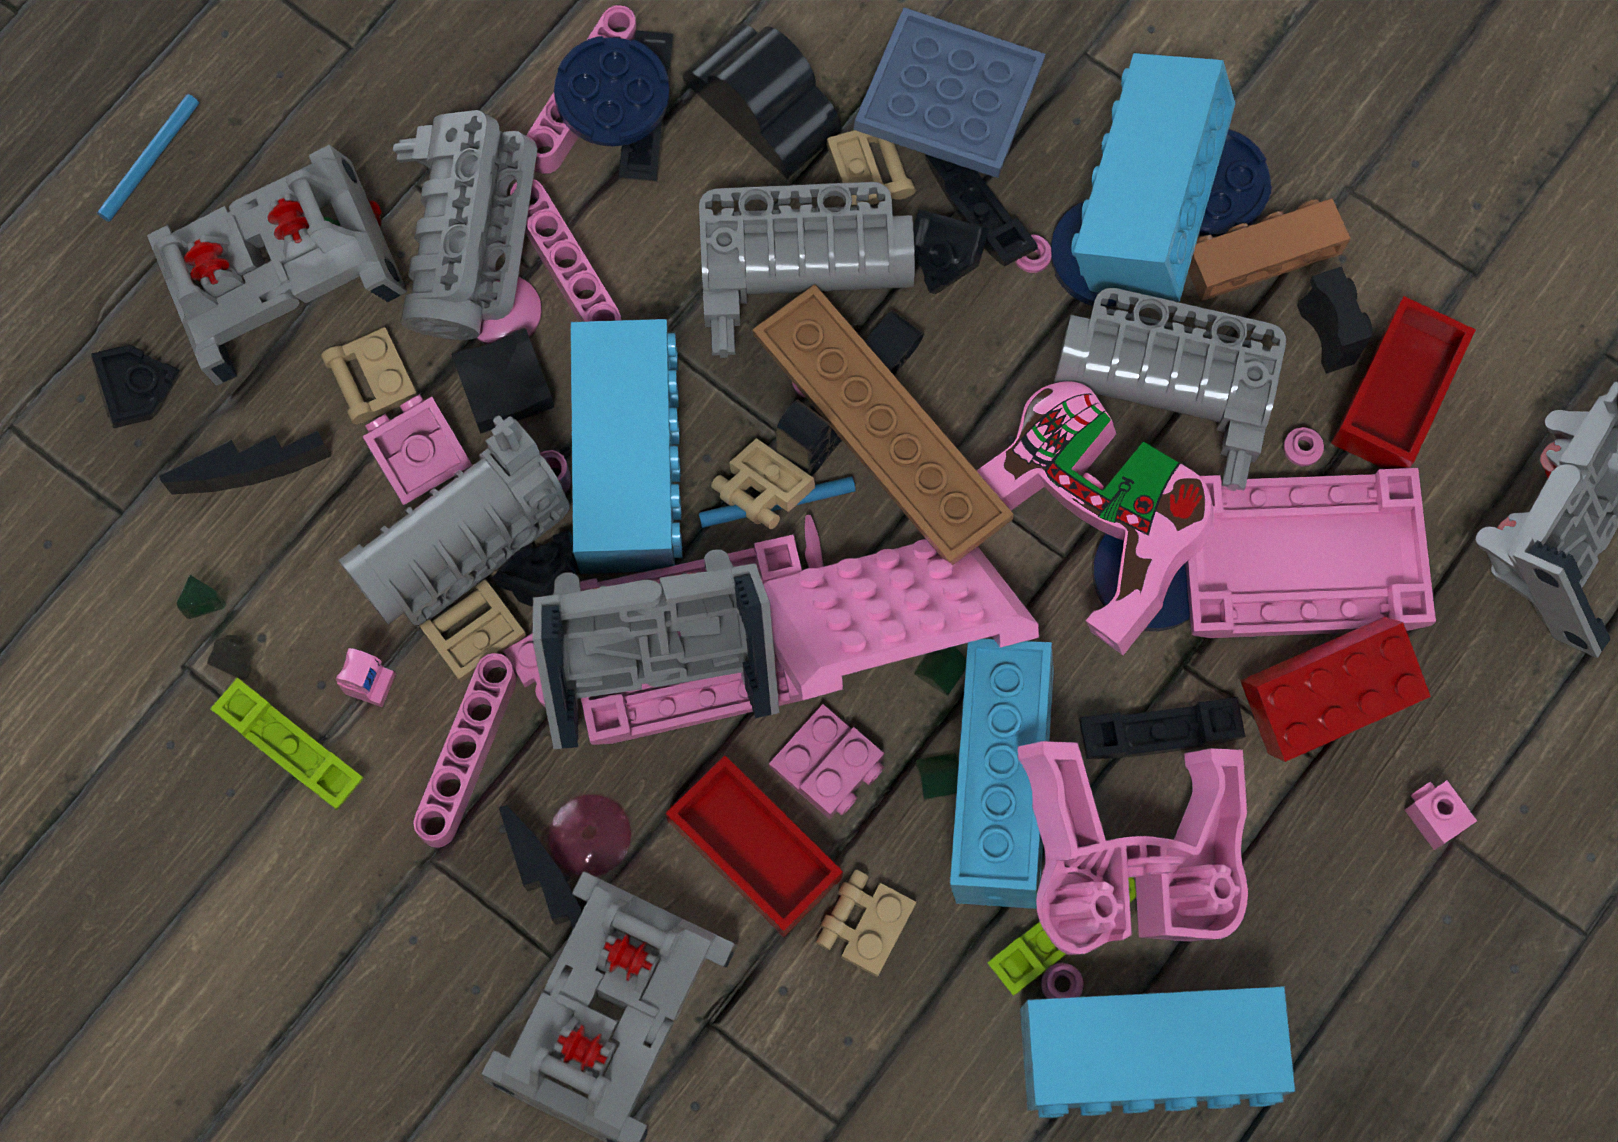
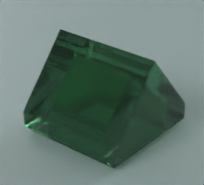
(198, 599)
(942, 669)
(938, 775)

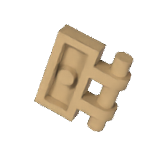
(768, 473)
(878, 928)

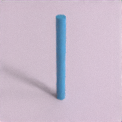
(148, 158)
(820, 492)

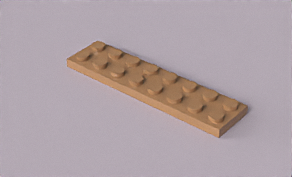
(883, 425)

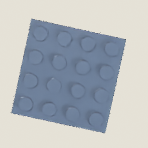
(949, 92)

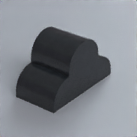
(766, 95)

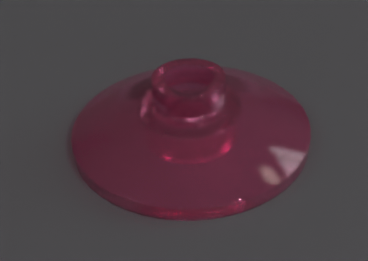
(593, 855)

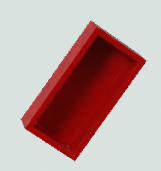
(1403, 386)
(1335, 688)
(754, 845)

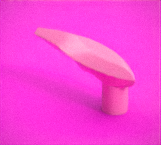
(813, 549)

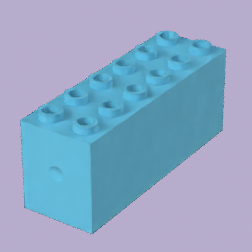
(1155, 175)
(624, 446)
(995, 824)
(1156, 1051)

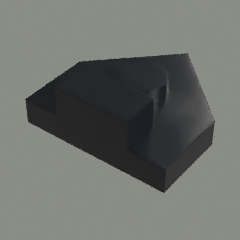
(946, 248)
(132, 384)
(533, 570)

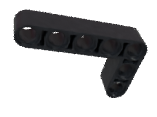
(805, 435)

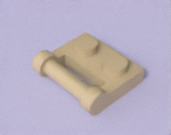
(856, 163)
(382, 370)
(486, 635)

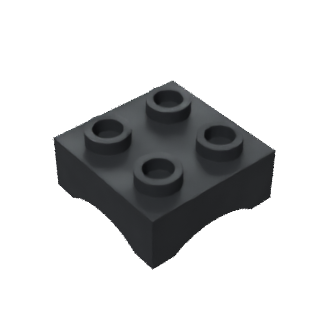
(1336, 319)
(503, 380)

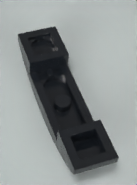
(978, 205)
(1162, 730)

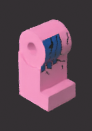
(365, 677)

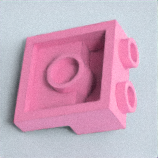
(415, 448)
(828, 762)

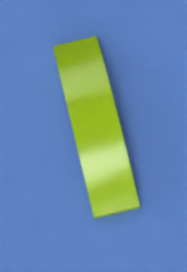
(286, 744)
(1031, 955)

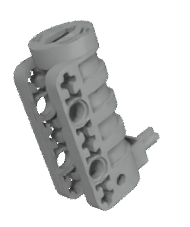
(467, 223)

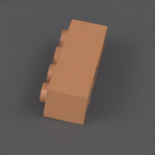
(1267, 248)

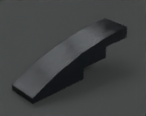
(642, 158)
(229, 469)
(540, 870)

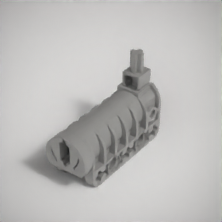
(797, 248)
(1180, 367)
(460, 530)

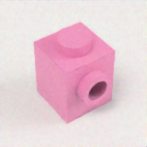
(1439, 813)

